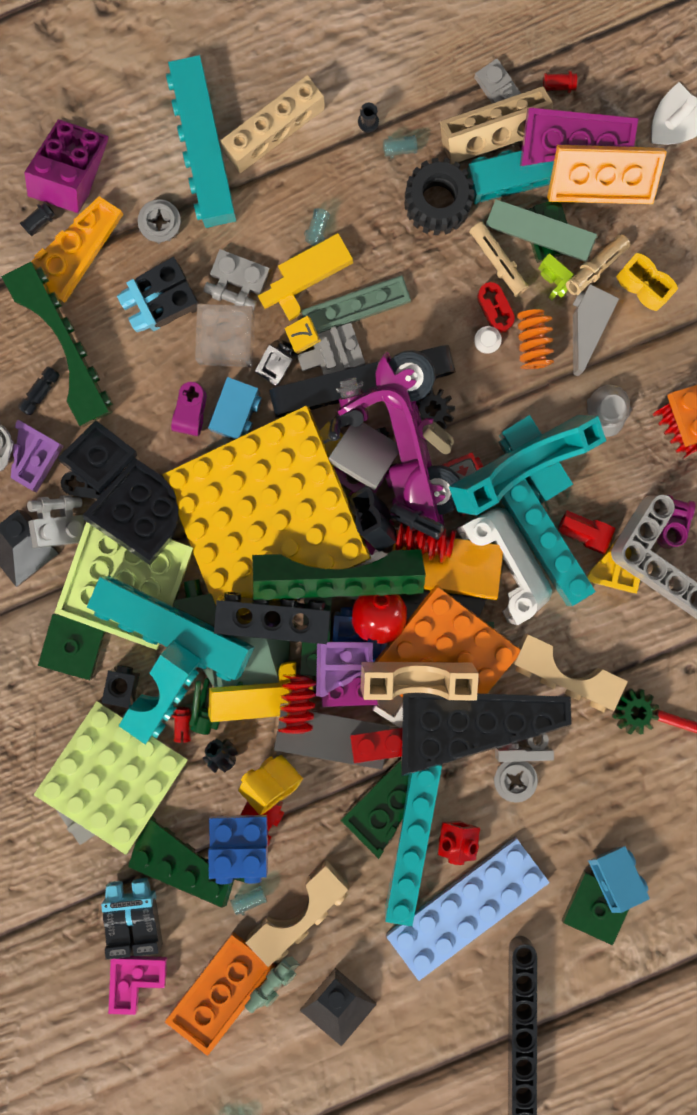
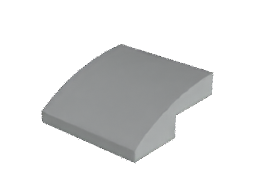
(364, 454)

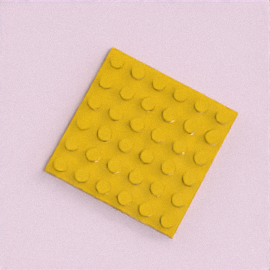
(266, 498)

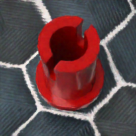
(560, 82)
(181, 723)

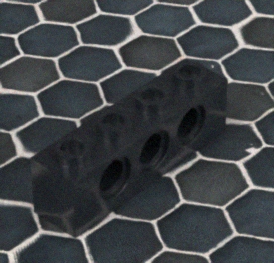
(230, 623)

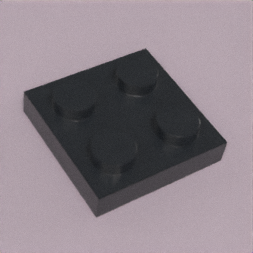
(97, 456)

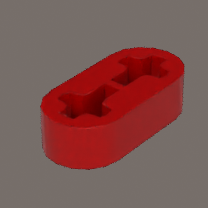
(501, 304)

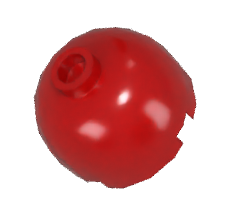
(379, 617)

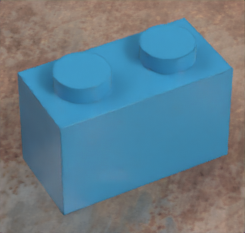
(235, 409)
(619, 879)

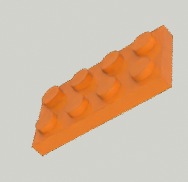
(218, 994)

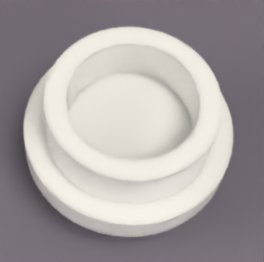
(487, 339)

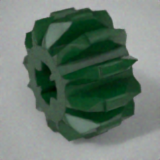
(645, 712)

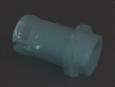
(399, 146)
(317, 226)
(248, 901)

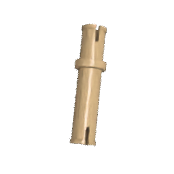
(481, 234)
(591, 270)

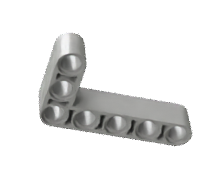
(642, 555)

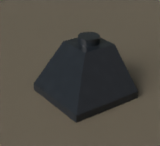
(17, 555)
(338, 1006)

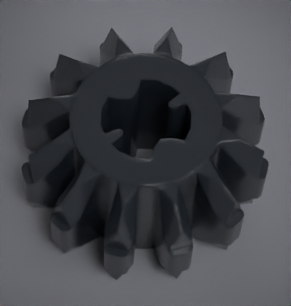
(436, 400)

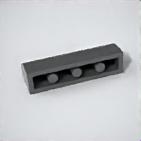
(328, 739)

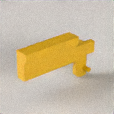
(304, 272)
(250, 700)

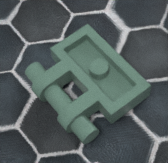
(267, 992)

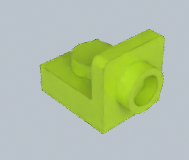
(555, 273)

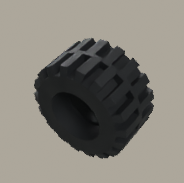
(442, 175)

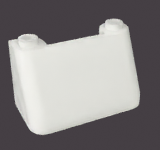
(533, 587)

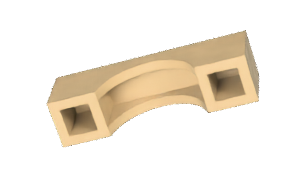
(444, 679)
(599, 686)
(273, 936)

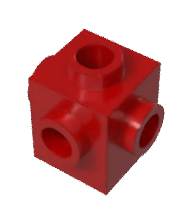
(458, 842)

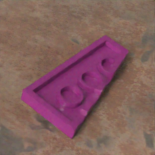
(554, 127)

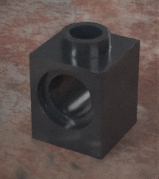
(115, 697)

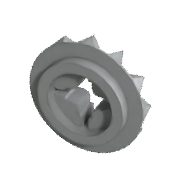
(150, 213)
(517, 792)

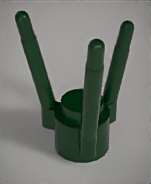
(200, 720)

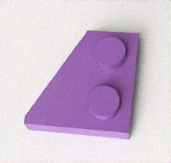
(33, 456)
(340, 663)

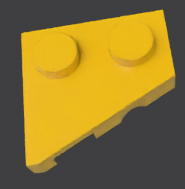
(612, 575)

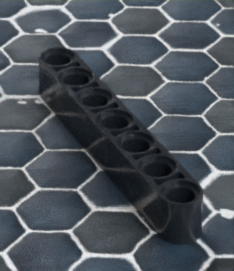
(322, 391)
(522, 1021)

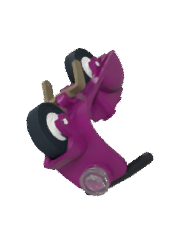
(400, 384)

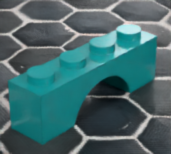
(171, 673)

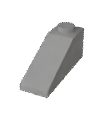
(589, 322)

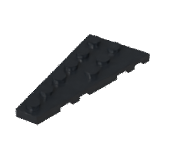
(449, 730)

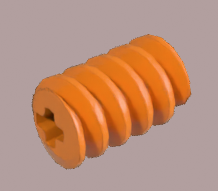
(534, 339)

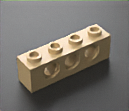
(273, 124)
(490, 125)

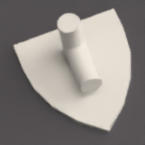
(675, 117)

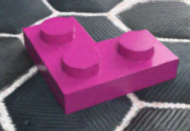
(128, 975)

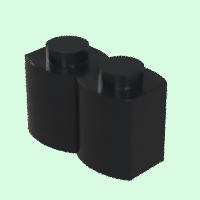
(372, 519)

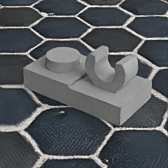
(496, 82)
(535, 752)

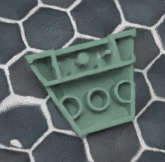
(262, 665)

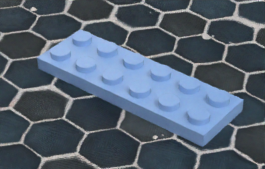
(467, 908)

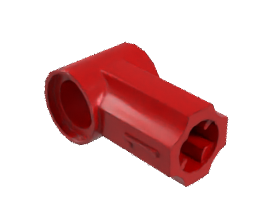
(593, 534)

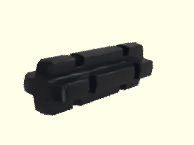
(38, 390)

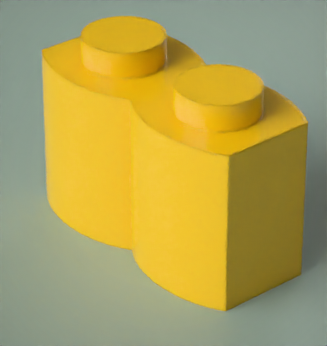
(643, 279)
(269, 783)

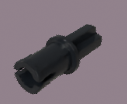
(416, 520)

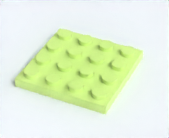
(101, 557)
(110, 779)

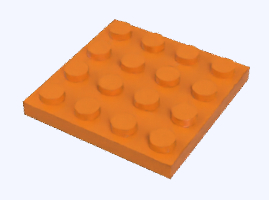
(451, 633)

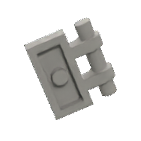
(240, 273)
(59, 530)

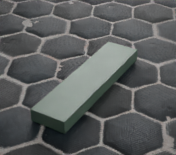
(541, 230)
(358, 304)

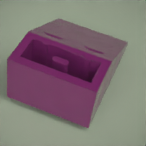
(65, 166)

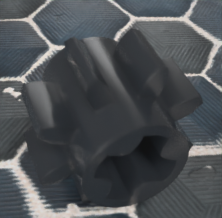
(220, 755)

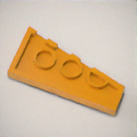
(77, 246)

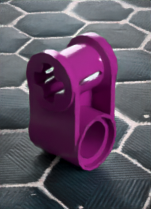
(189, 415)
(679, 523)

